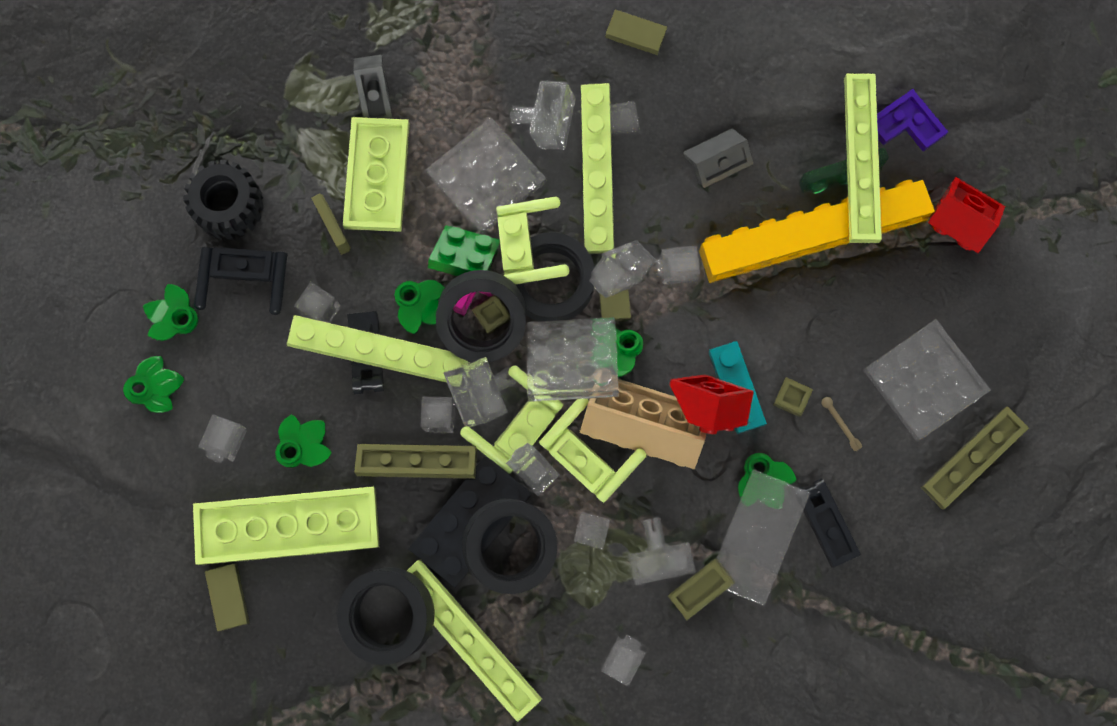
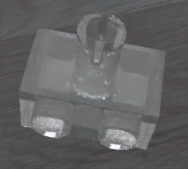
(550, 116)
(478, 391)
(659, 559)

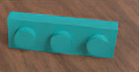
(731, 367)

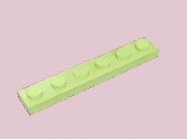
(862, 158)
(597, 168)
(371, 348)
(477, 648)

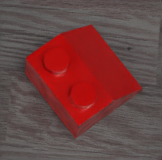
(966, 215)
(712, 403)

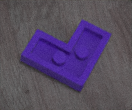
(911, 115)

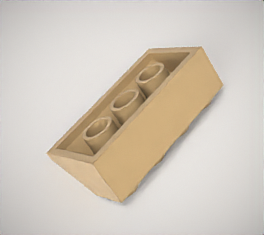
(644, 421)

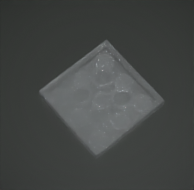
(485, 174)
(572, 359)
(926, 380)

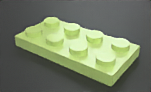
(376, 174)

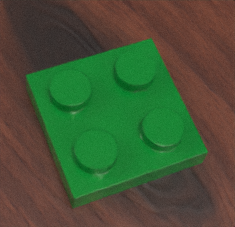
(463, 251)

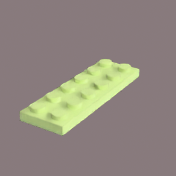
(285, 525)

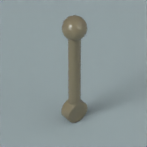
(855, 444)

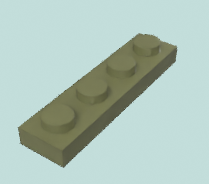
(974, 457)
(416, 461)

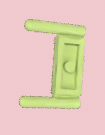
(516, 242)
(523, 429)
(582, 460)

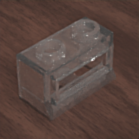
(613, 276)

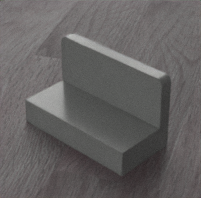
(719, 157)

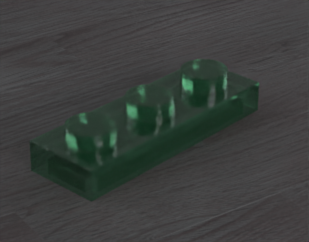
(821, 178)

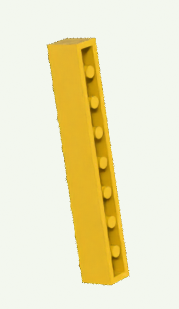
(807, 232)

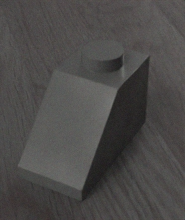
(372, 87)

